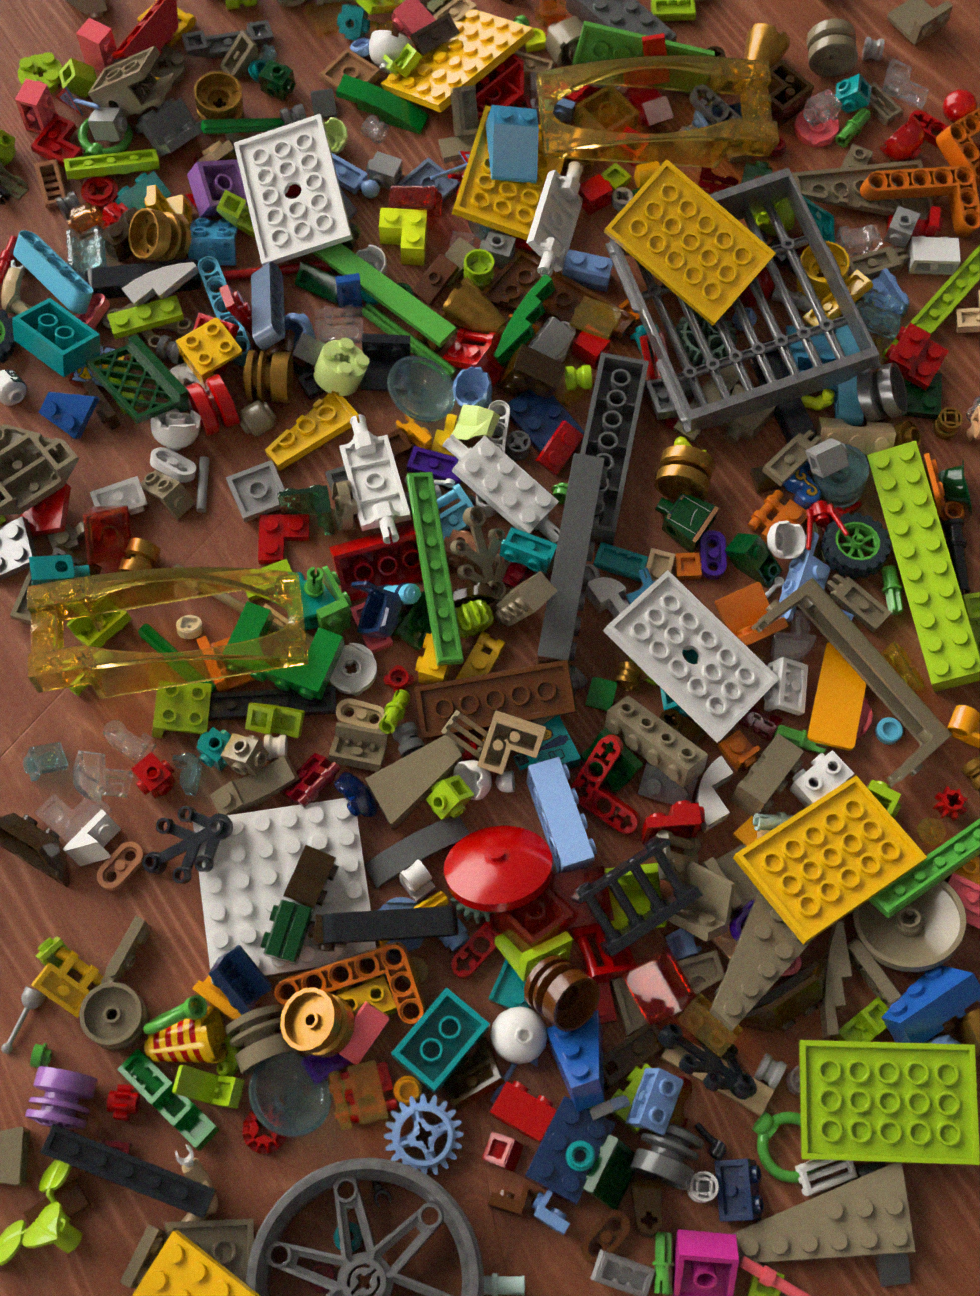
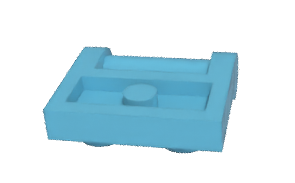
(453, 517)

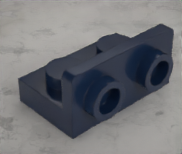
(739, 1190)

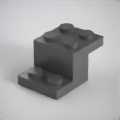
(168, 126)

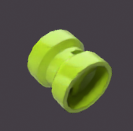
(581, 377)

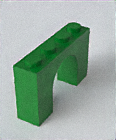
(307, 679)

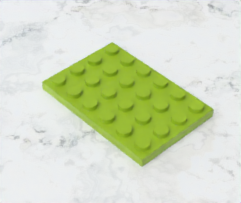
(889, 1102)

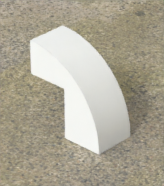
(714, 777)

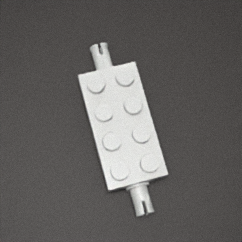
(556, 218)
(374, 481)
(504, 486)

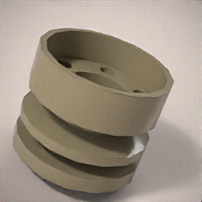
(259, 1035)

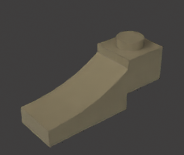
(254, 789)

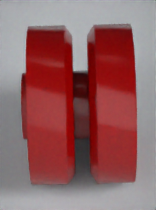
(215, 404)

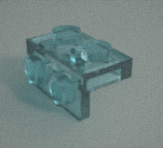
(86, 249)

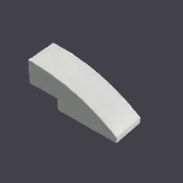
(159, 282)

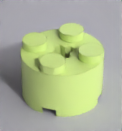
(340, 367)

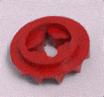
(104, 184)
(262, 1143)

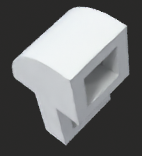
(607, 594)

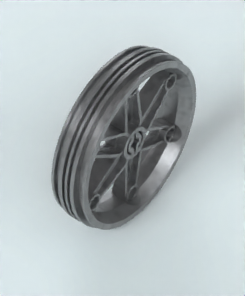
(349, 1280)

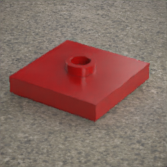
(49, 514)

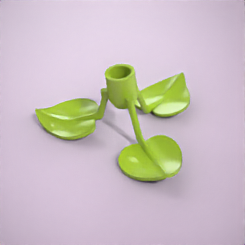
(48, 1226)

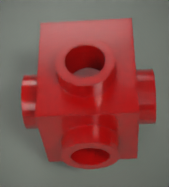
(154, 776)

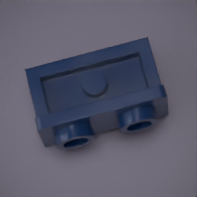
(239, 979)

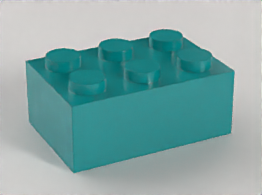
(56, 337)
(440, 1040)

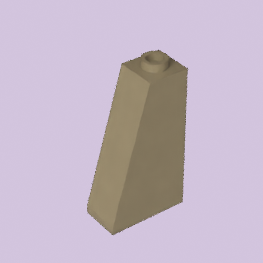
(409, 781)

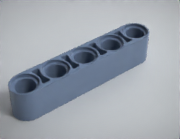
(267, 306)

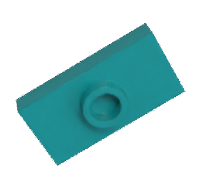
(620, 561)

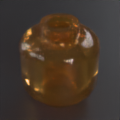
(84, 217)

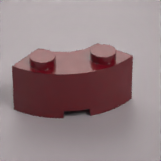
(651, 105)

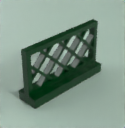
(153, 373)

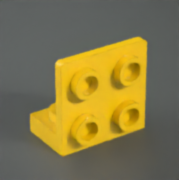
(208, 349)

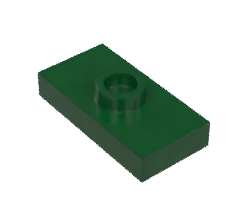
(317, 281)

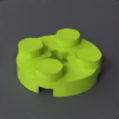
(40, 63)

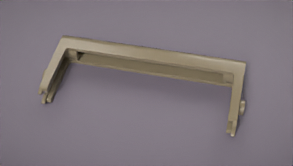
(870, 667)

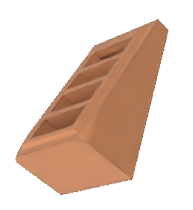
(46, 168)

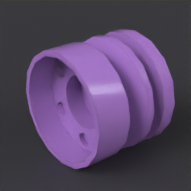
(61, 1097)

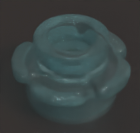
(267, 53)

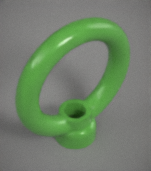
(98, 149)
(192, 1008)
(765, 1128)

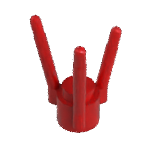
(821, 514)

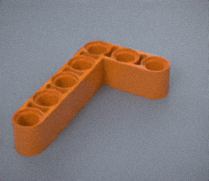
(958, 145)
(929, 187)
(357, 974)

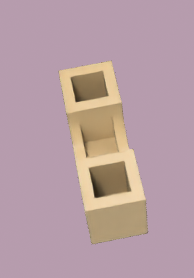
(868, 439)

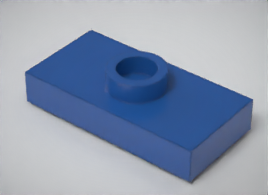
(349, 290)

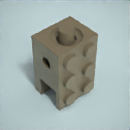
(131, 84)

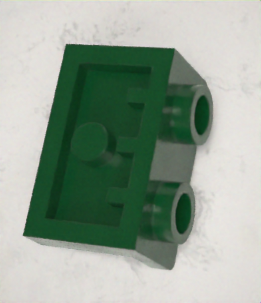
(414, 623)

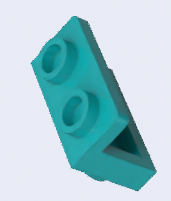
(136, 195)
(528, 550)

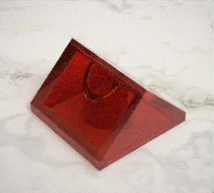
(106, 532)
(659, 986)

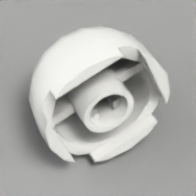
(383, 43)
(176, 429)
(519, 1035)

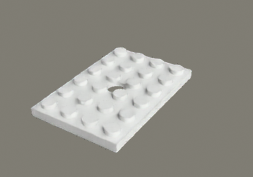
(286, 157)
(727, 672)

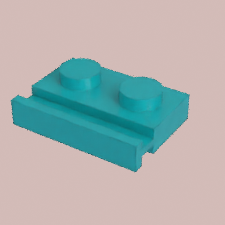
(508, 989)

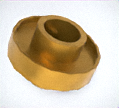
(907, 432)

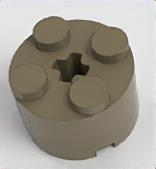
(563, 40)

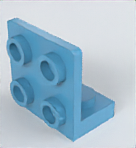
(214, 240)

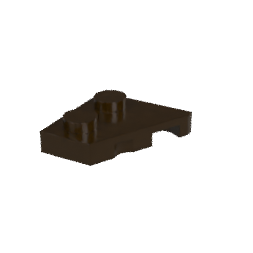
(474, 1077)

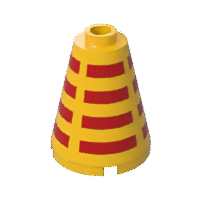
(190, 1040)

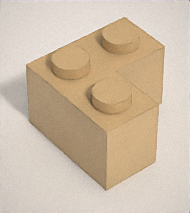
(509, 734)

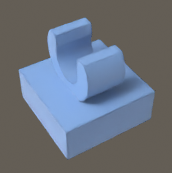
(682, 944)

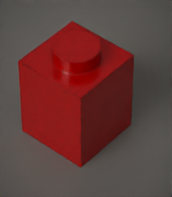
(589, 348)

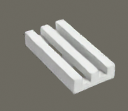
(815, 1163)

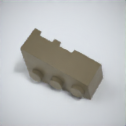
(767, 776)

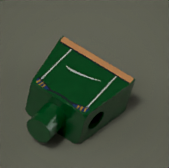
(687, 519)

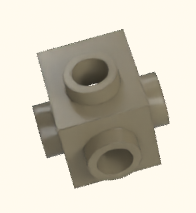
(245, 754)

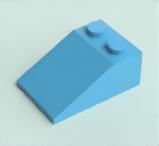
(512, 143)

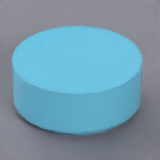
(889, 730)

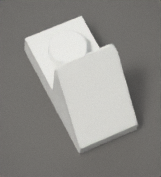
(89, 842)

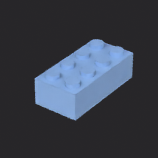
(559, 816)

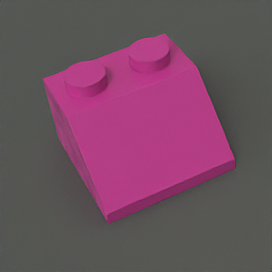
(704, 1263)

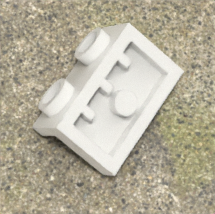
(790, 690)

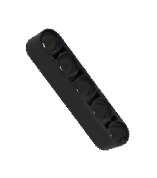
(113, 278)
(789, 415)
(390, 925)

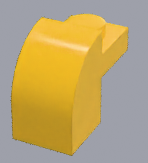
(175, 204)

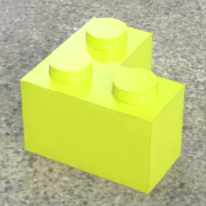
(406, 229)

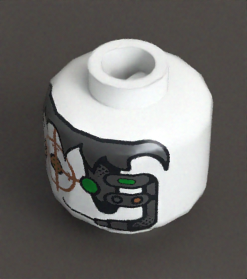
(11, 387)

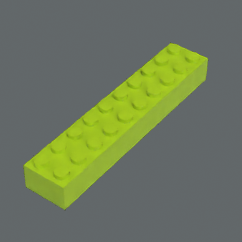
(925, 567)

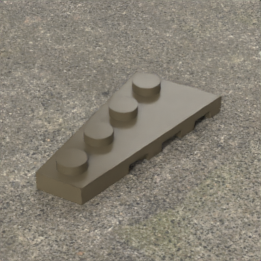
(699, 970)

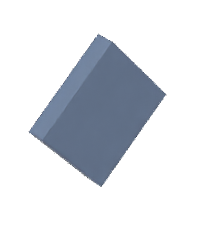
(421, 177)

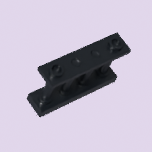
(660, 910)

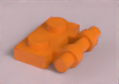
(790, 512)

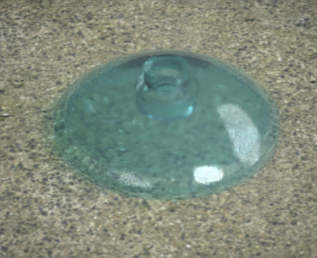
(421, 389)
(287, 1079)

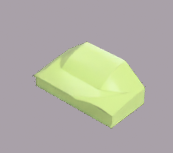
(475, 422)

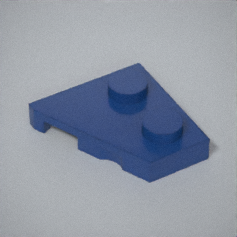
(69, 411)

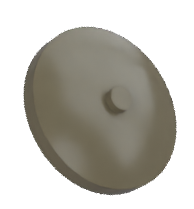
(916, 936)

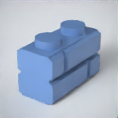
(588, 269)

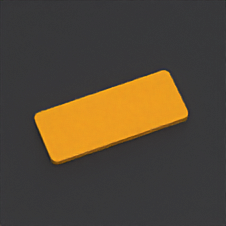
(836, 702)

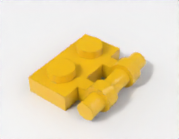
(62, 988)

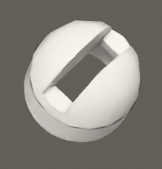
(506, 782)

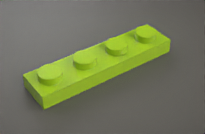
(112, 163)

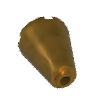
(766, 44)
(473, 310)

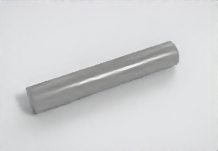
(202, 484)

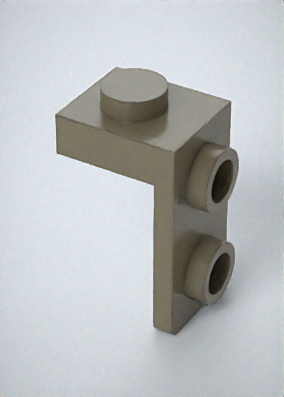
(169, 491)

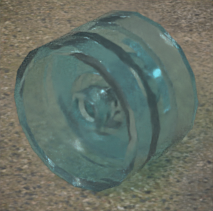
(847, 484)

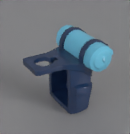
(383, 607)

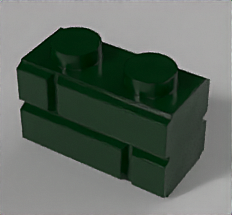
(287, 932)

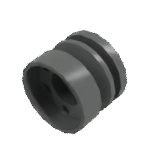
(667, 1156)

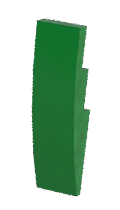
(380, 102)
(520, 327)
(175, 1108)

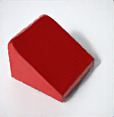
(502, 1151)

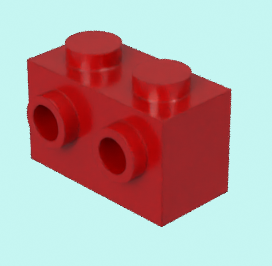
(523, 1111)

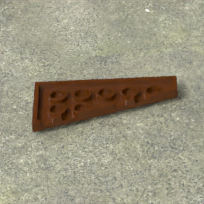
(521, 275)

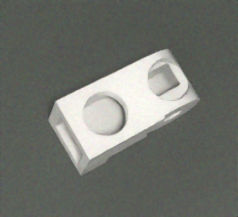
(417, 881)

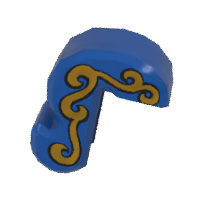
(803, 487)

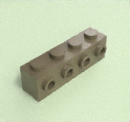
(656, 741)

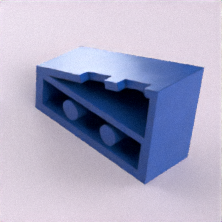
(930, 1003)
(580, 1061)

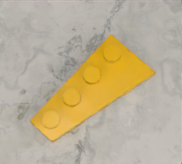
(321, 424)

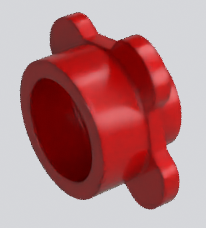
(398, 672)

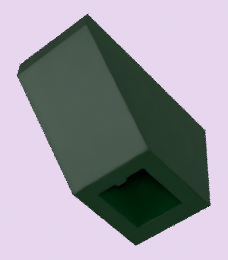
(753, 558)

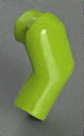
(229, 1065)

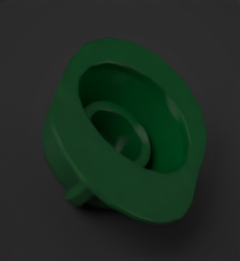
(955, 485)

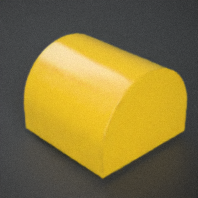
(644, 172)

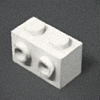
(823, 777)

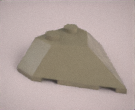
(31, 468)

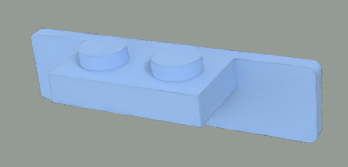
(800, 571)

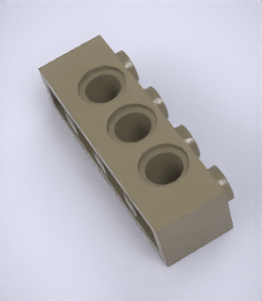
(523, 600)

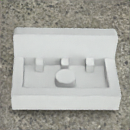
(122, 493)

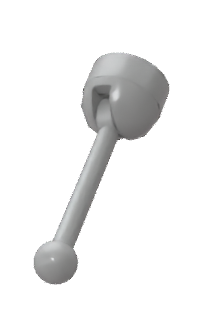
(30, 999)

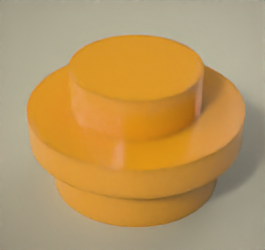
(406, 1087)

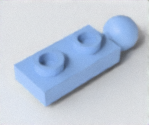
(353, 178)

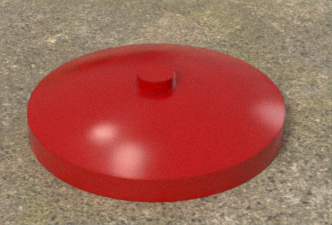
(498, 868)

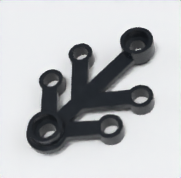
(190, 843)
(734, 1079)

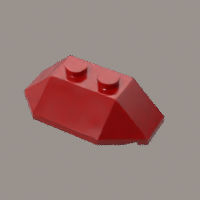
(153, 30)
(502, 85)

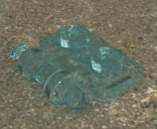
(880, 320)

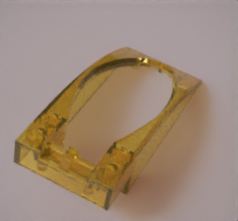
(697, 147)
(129, 672)

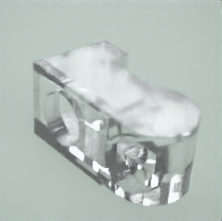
(859, 240)
(128, 743)

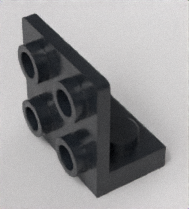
(383, 353)

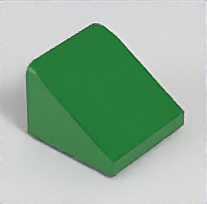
(601, 694)

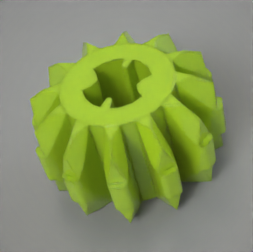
(474, 618)

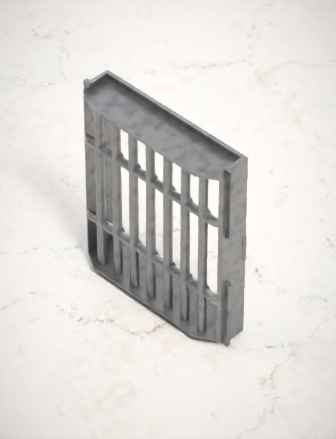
(743, 203)

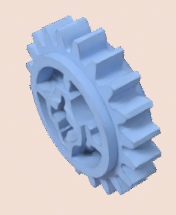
(447, 1126)

